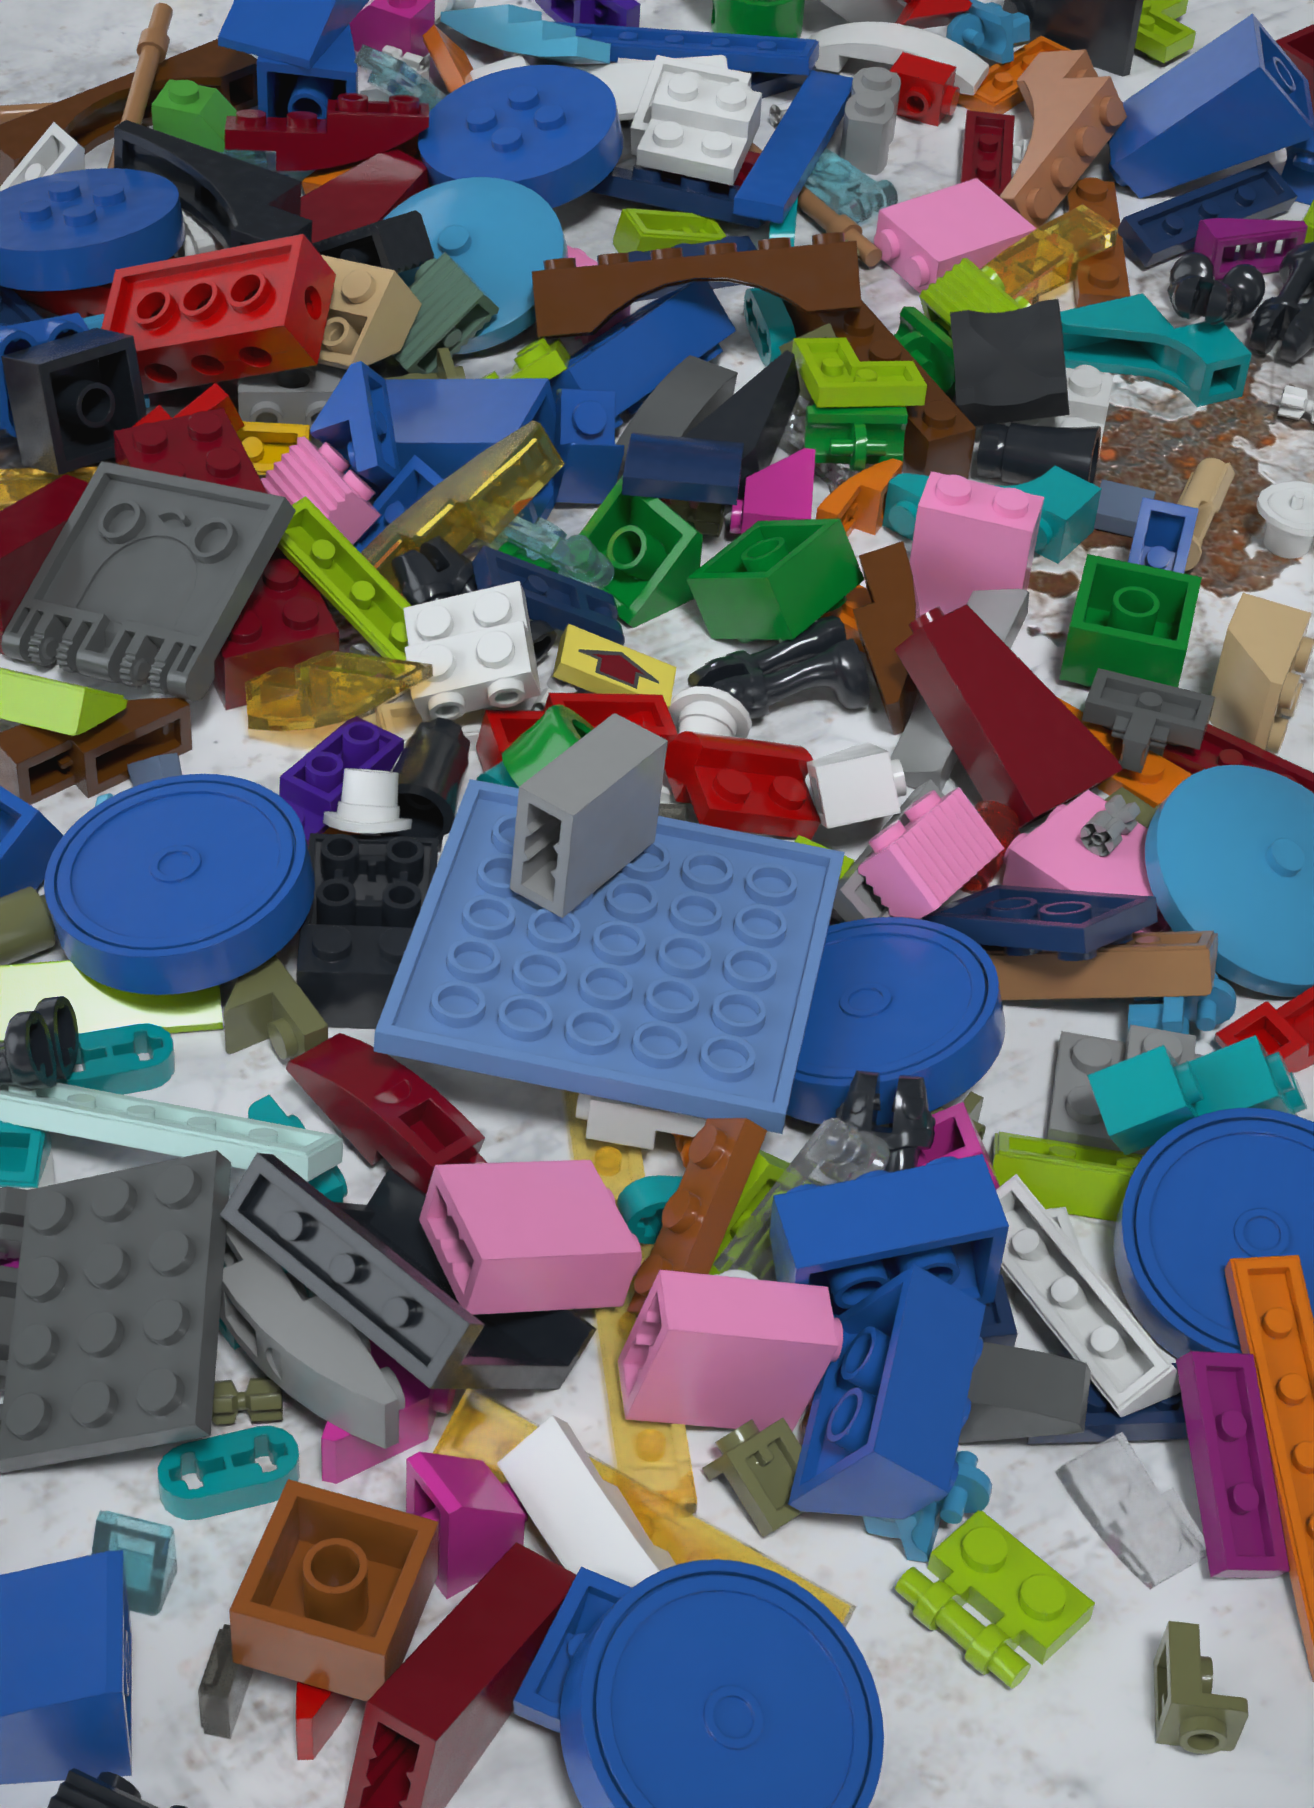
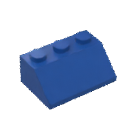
(884, 1222)
(892, 1402)

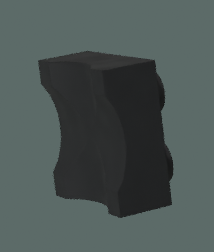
(1010, 364)

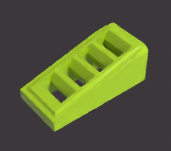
(657, 229)

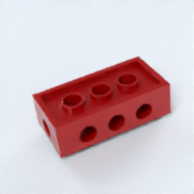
(223, 312)

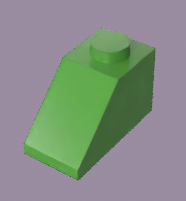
(192, 113)

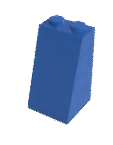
(292, 88)
(1212, 113)
(460, 418)
(65, 1670)

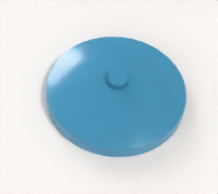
(498, 238)
(1239, 860)

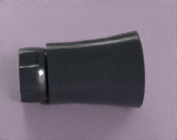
(1028, 451)
(431, 778)

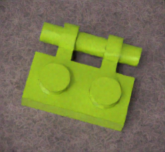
(1005, 1584)

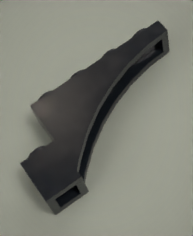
(222, 192)

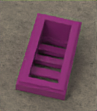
(1220, 236)

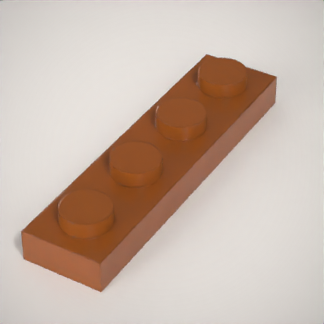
(1104, 274)

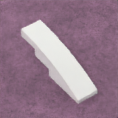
(577, 1510)

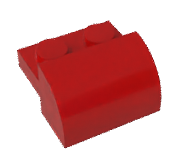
(743, 783)

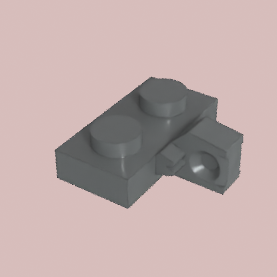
(1146, 714)

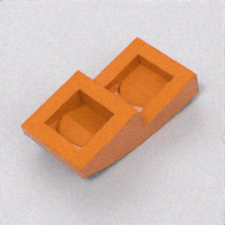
(861, 498)

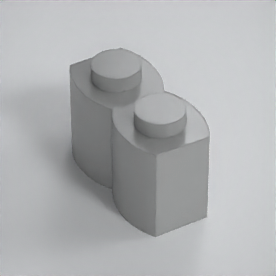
(870, 119)

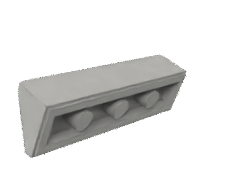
(923, 745)

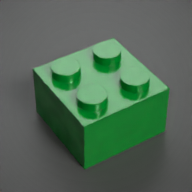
(776, 579)
(1130, 622)

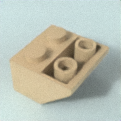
(366, 314)
(1258, 671)

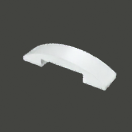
(887, 41)

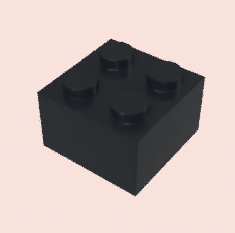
(73, 398)

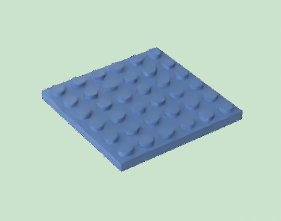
(657, 991)

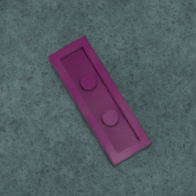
(1232, 1465)

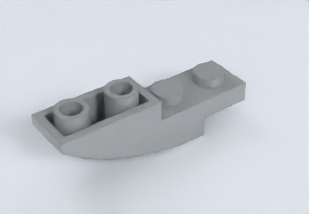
(307, 1345)

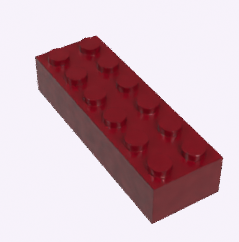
(285, 612)

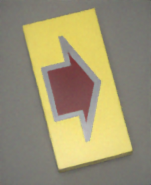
(610, 667)

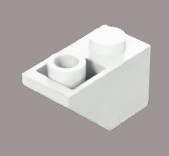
(856, 785)

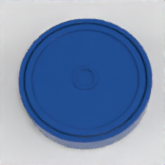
(528, 126)
(84, 226)
(180, 884)
(897, 1003)
(1210, 1195)
(720, 1696)

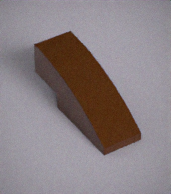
(885, 626)
(46, 762)

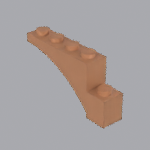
(1072, 123)

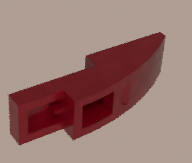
(348, 135)
(386, 1109)

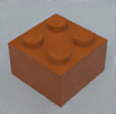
(334, 1591)

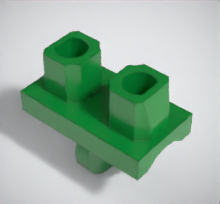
(929, 346)
(855, 434)

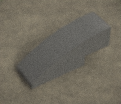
(681, 400)
(1025, 1395)

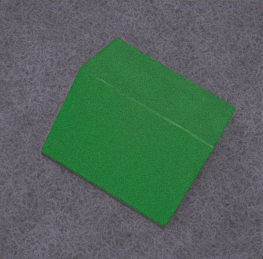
(649, 551)

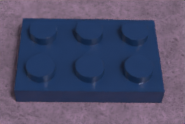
(1047, 919)

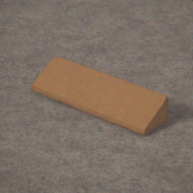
(1145, 967)

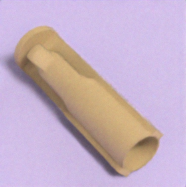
(1205, 491)

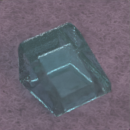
(147, 1556)

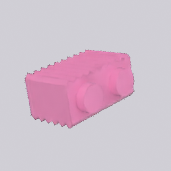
(321, 478)
(930, 856)

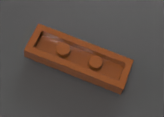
(703, 1203)

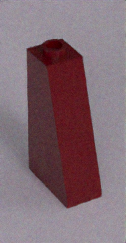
(363, 193)
(27, 537)
(1001, 717)
(456, 1687)

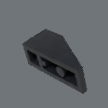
(755, 416)

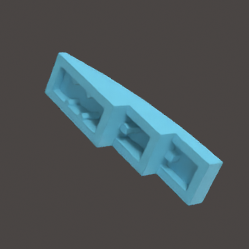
(525, 33)

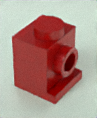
(925, 89)

